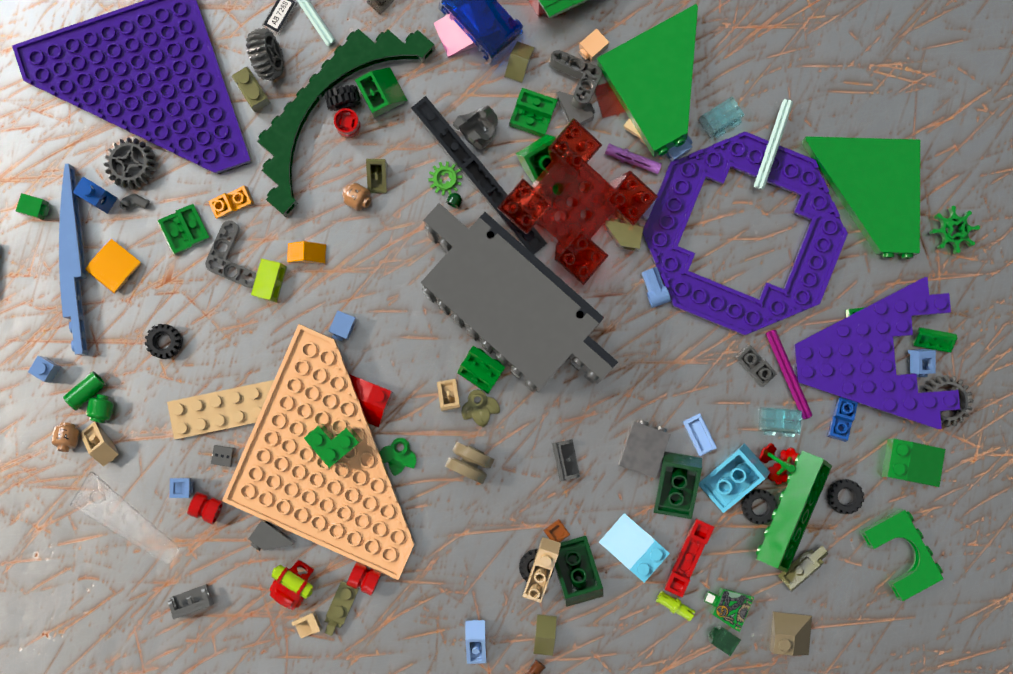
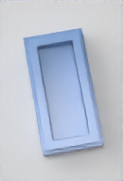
(699, 434)

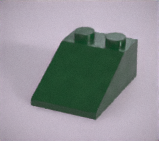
(678, 485)
(577, 572)

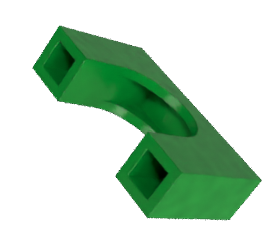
(923, 571)

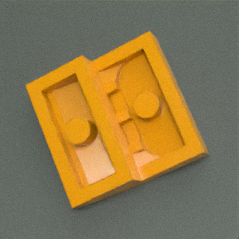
(112, 266)

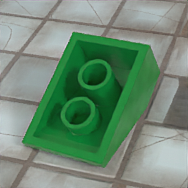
(536, 158)
(913, 462)

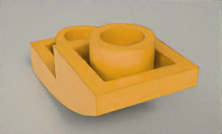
(231, 202)

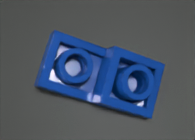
(842, 419)

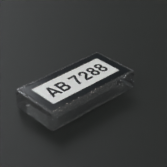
(279, 15)

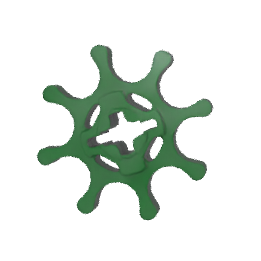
(962, 230)

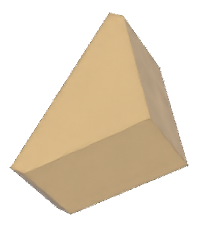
(448, 395)

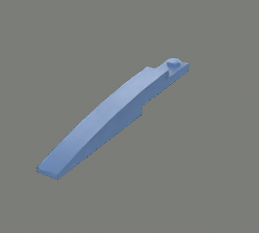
(72, 261)

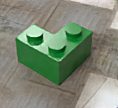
(332, 448)

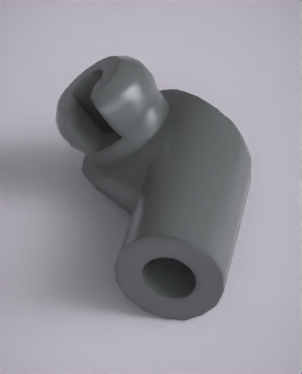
(132, 201)

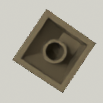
(790, 634)

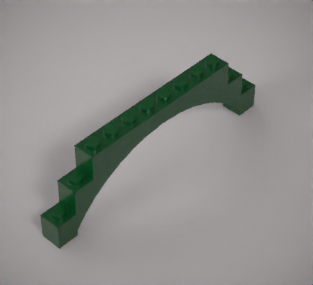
(355, 55)

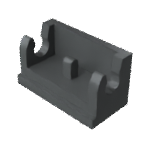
(566, 460)
(190, 601)

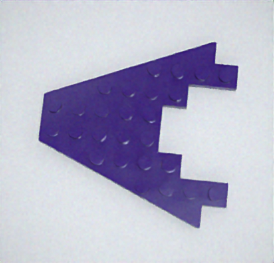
(858, 357)

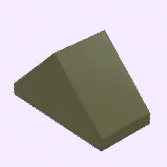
(519, 61)
(377, 175)
(545, 635)

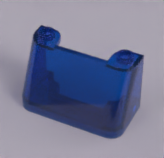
(484, 24)

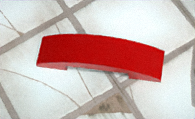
(688, 557)

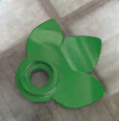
(398, 459)

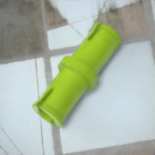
(675, 606)

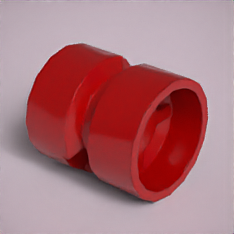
(347, 123)
(202, 506)
(364, 578)

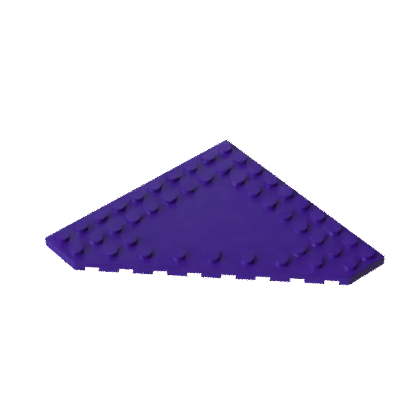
(145, 73)

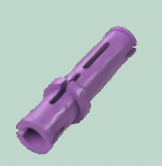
(625, 155)

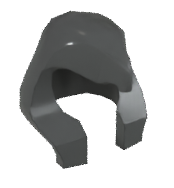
(478, 126)

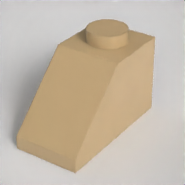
(99, 444)

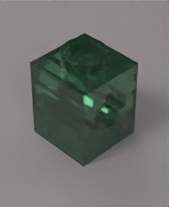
(723, 639)

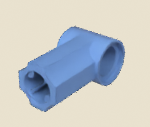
(657, 292)

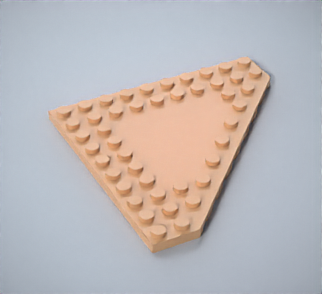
(289, 485)

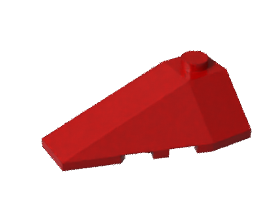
(372, 399)

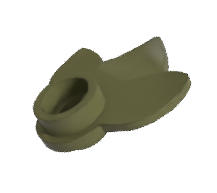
(479, 410)

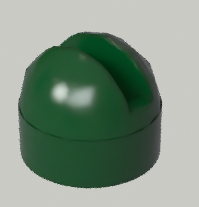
(454, 200)

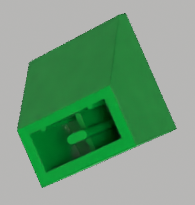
(380, 91)

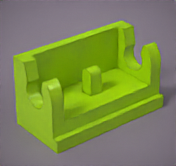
(269, 280)

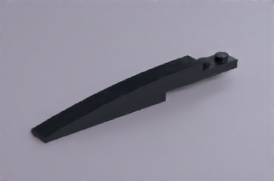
(472, 169)

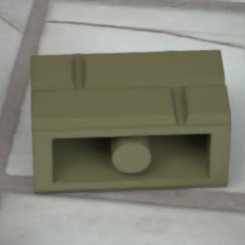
(251, 89)

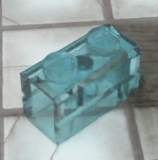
(721, 117)
(780, 420)

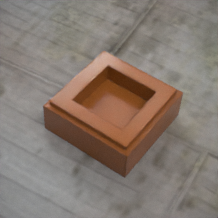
(556, 531)

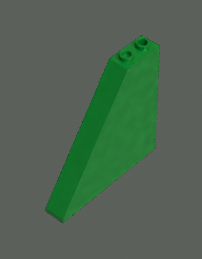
(655, 80)
(876, 186)

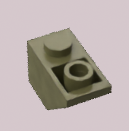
(624, 234)

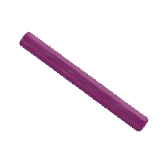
(789, 374)

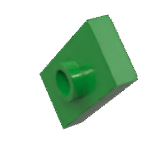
(935, 340)

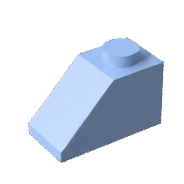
(475, 641)

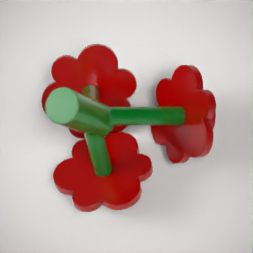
(787, 461)

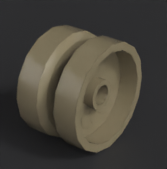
(469, 463)

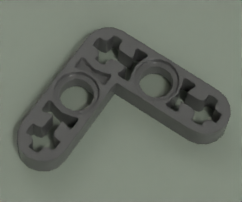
(585, 77)
(223, 256)

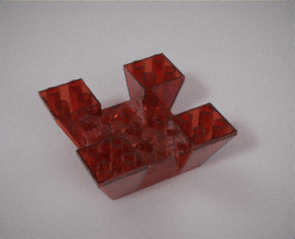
(537, 203)

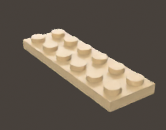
(217, 410)

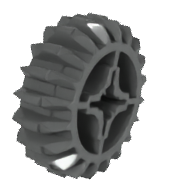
(265, 54)
(131, 155)
(963, 396)

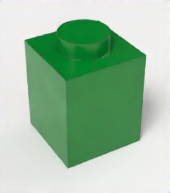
(32, 206)

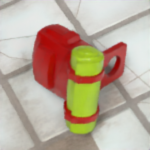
(289, 587)

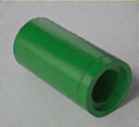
(84, 390)

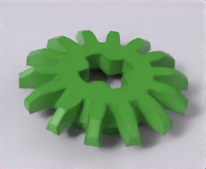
(441, 172)

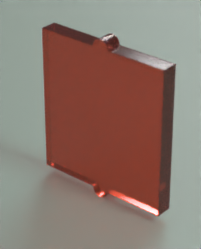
(607, 101)

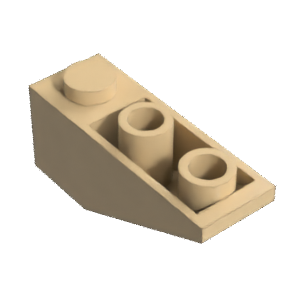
(541, 569)

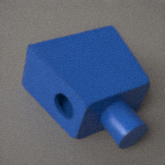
(94, 194)

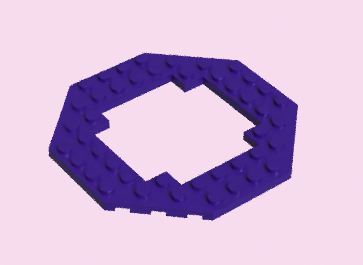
(718, 302)

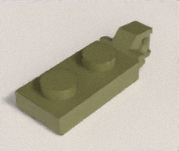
(803, 568)
(340, 607)

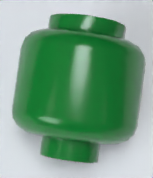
(100, 409)

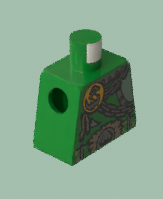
(730, 606)

